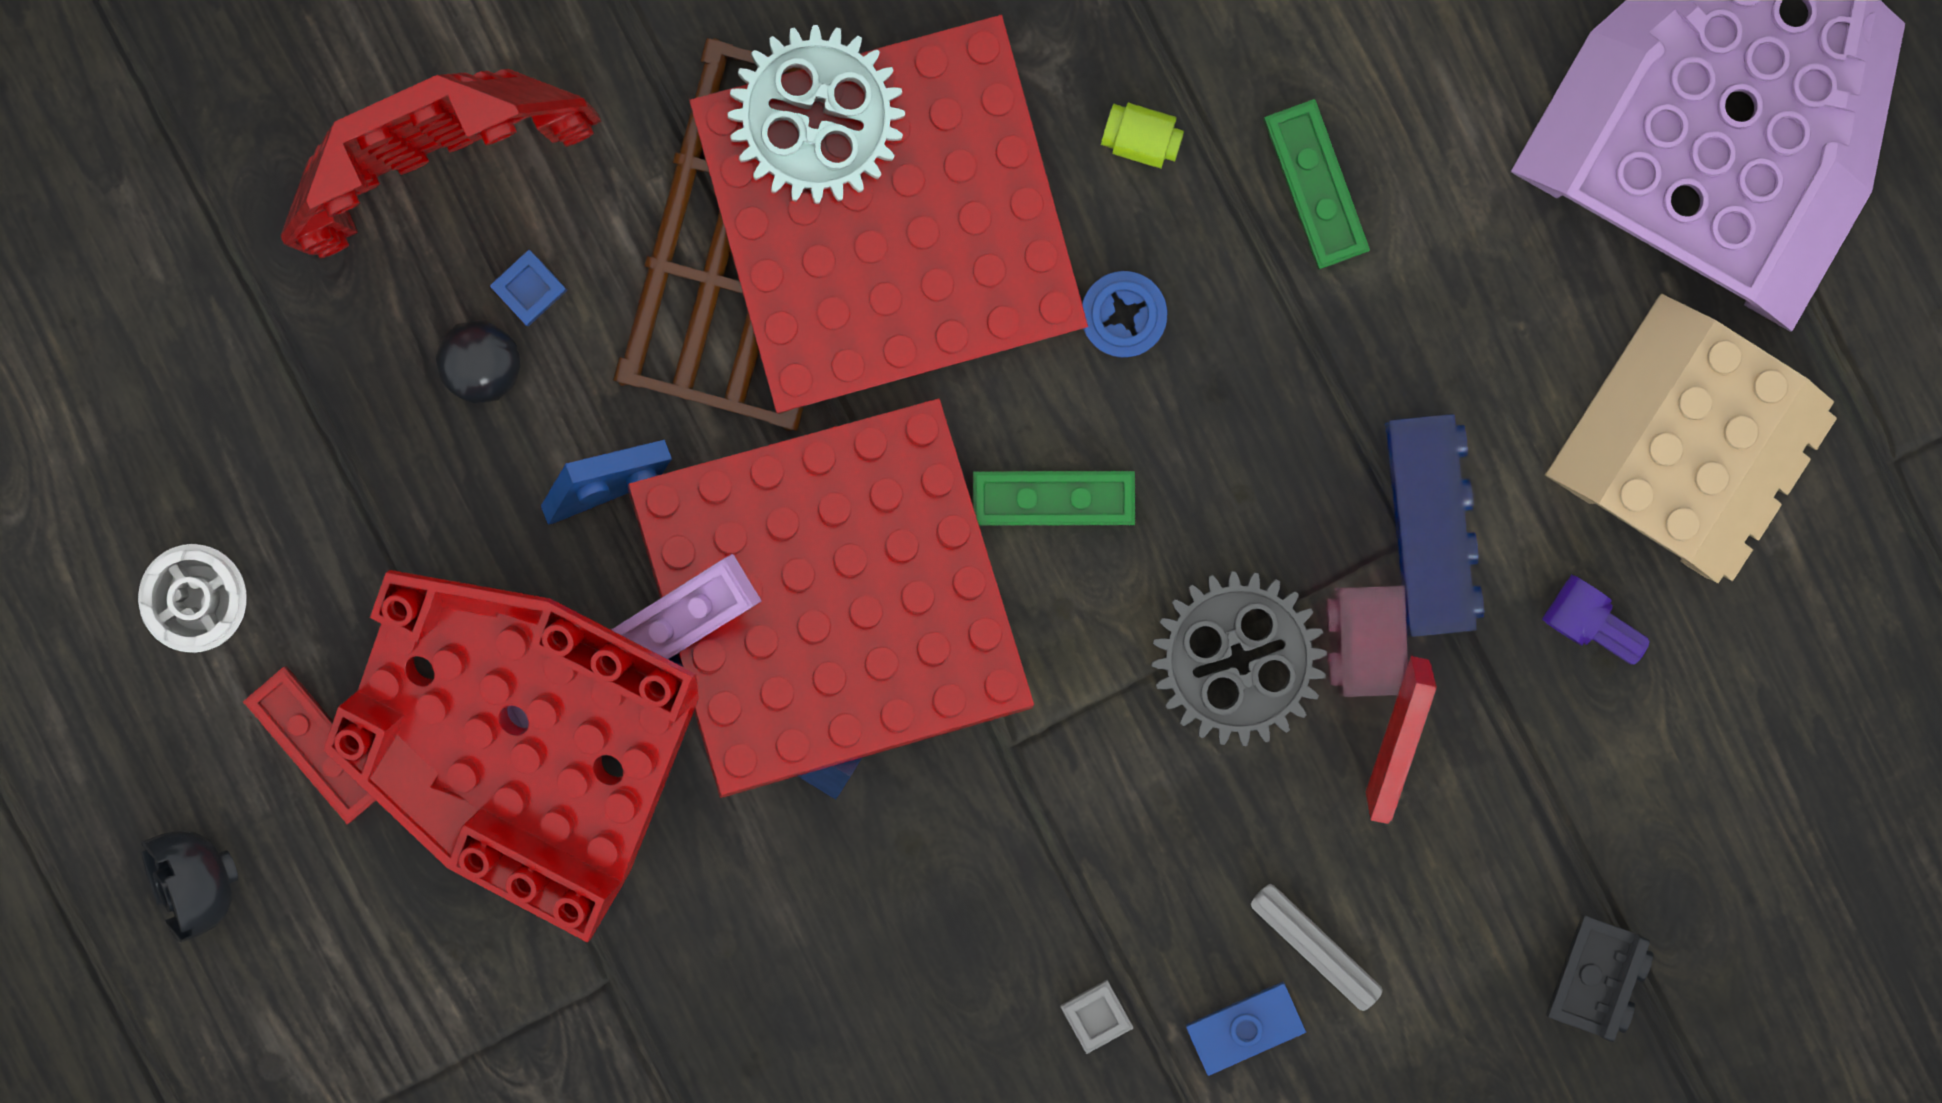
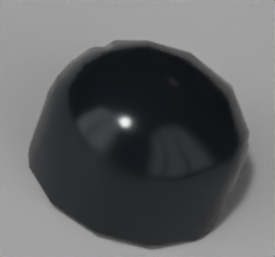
(477, 361)

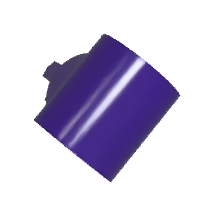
(1585, 615)

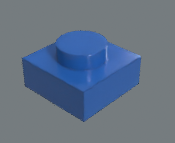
(528, 288)

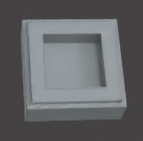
(1096, 1016)

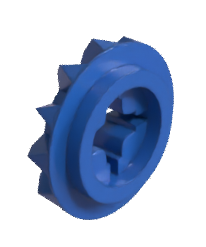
(1148, 322)

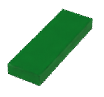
(1316, 184)
(1054, 498)

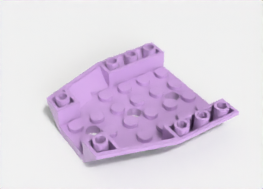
(1773, 191)

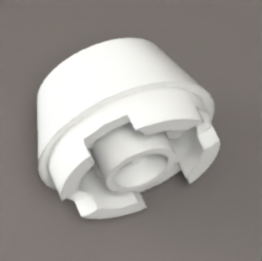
(192, 598)

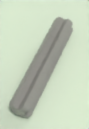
(1316, 947)

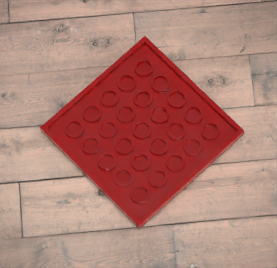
(926, 263)
(869, 588)

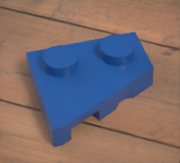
(602, 478)

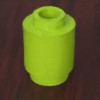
(1142, 134)

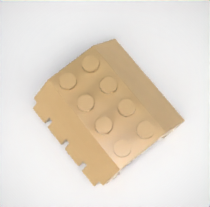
(1694, 438)

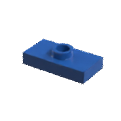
(1245, 1028)

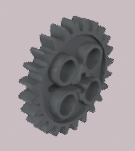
(1223, 611)

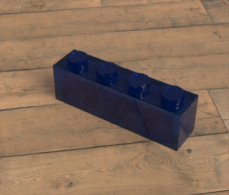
(1432, 525)

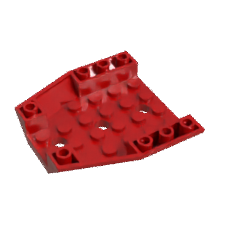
(406, 127)
(504, 801)

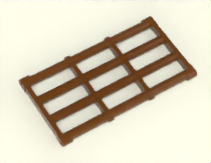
(711, 278)

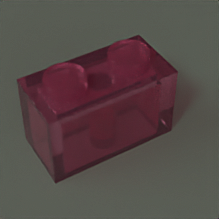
(1369, 640)

